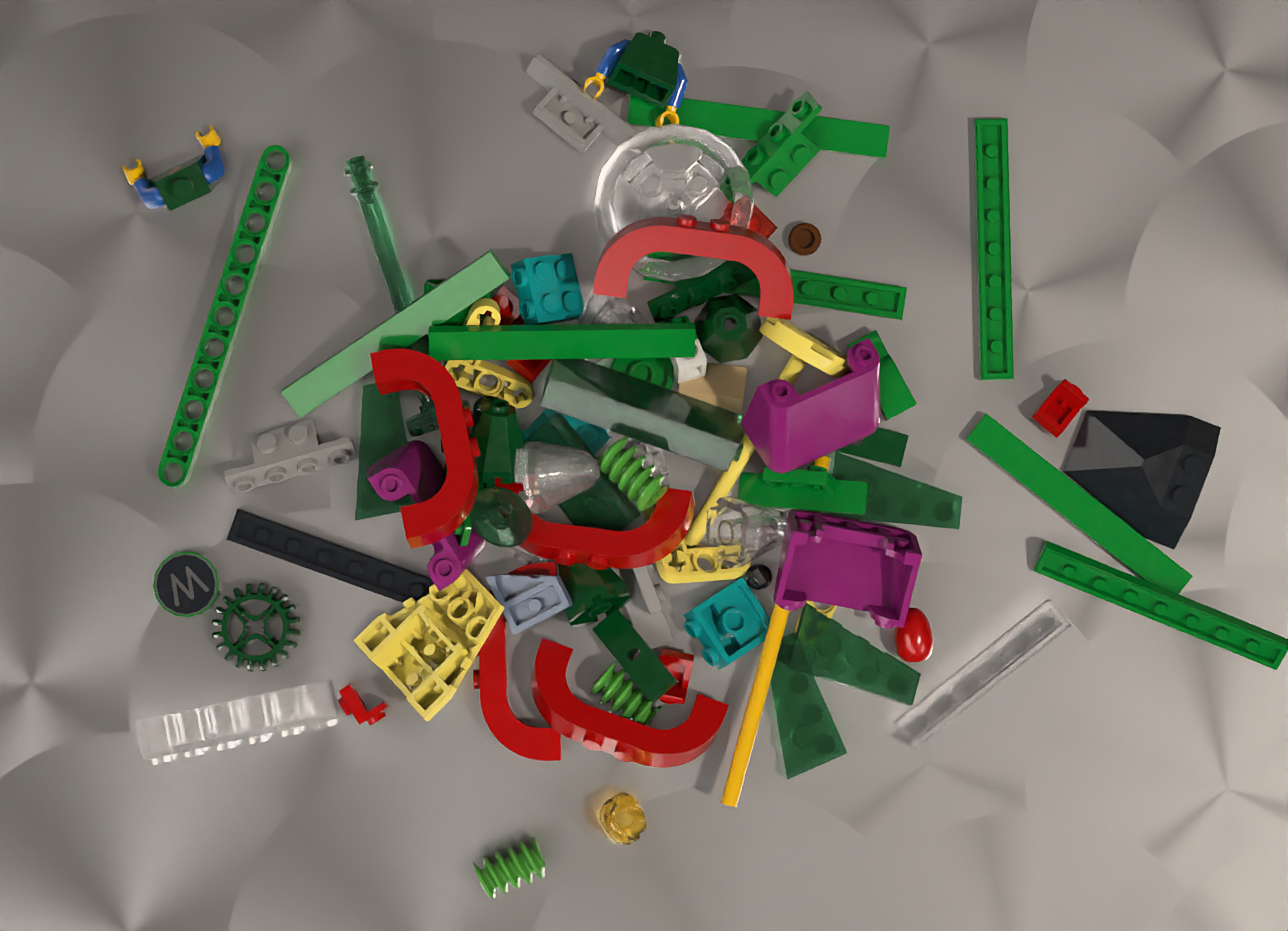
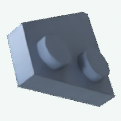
(529, 598)

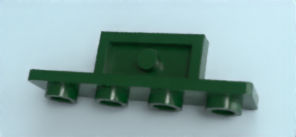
(699, 289)

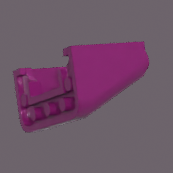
(802, 428)
(418, 472)
(847, 566)

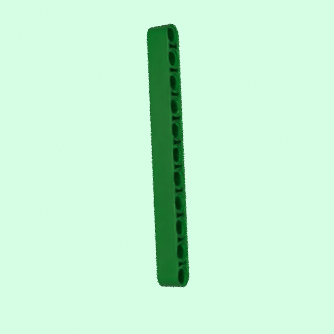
(222, 300)

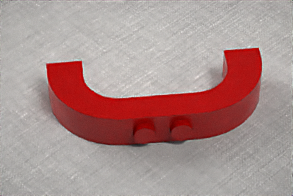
(703, 239)
(447, 510)
(613, 548)
(491, 679)
(611, 732)

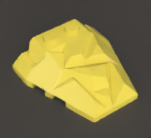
(432, 641)

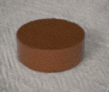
(804, 239)

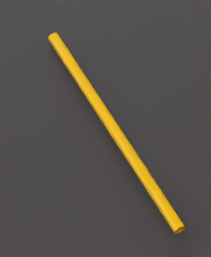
(758, 695)

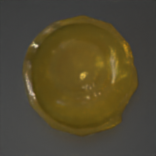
(622, 819)

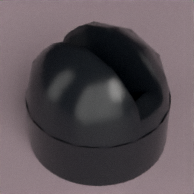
(752, 580)

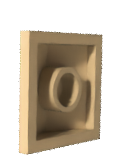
(720, 386)

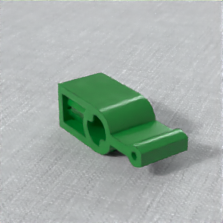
(894, 392)

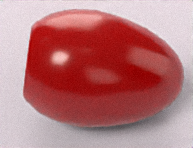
(916, 639)

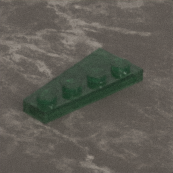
(380, 435)
(897, 497)
(839, 656)
(802, 717)

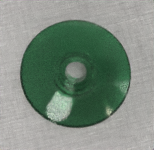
(494, 524)

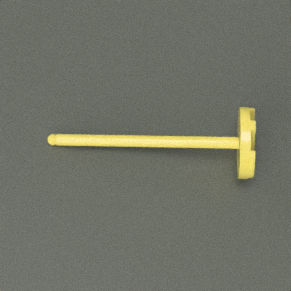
(804, 349)

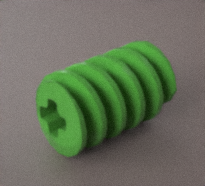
(631, 474)
(623, 696)
(511, 868)

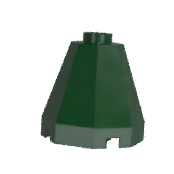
(726, 344)
(498, 439)
(592, 593)

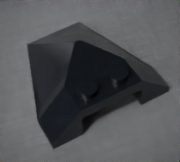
(1144, 468)

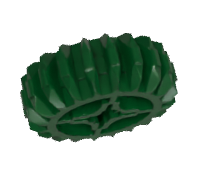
(276, 606)

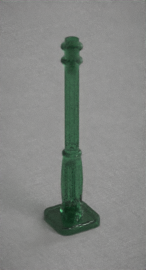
(365, 190)

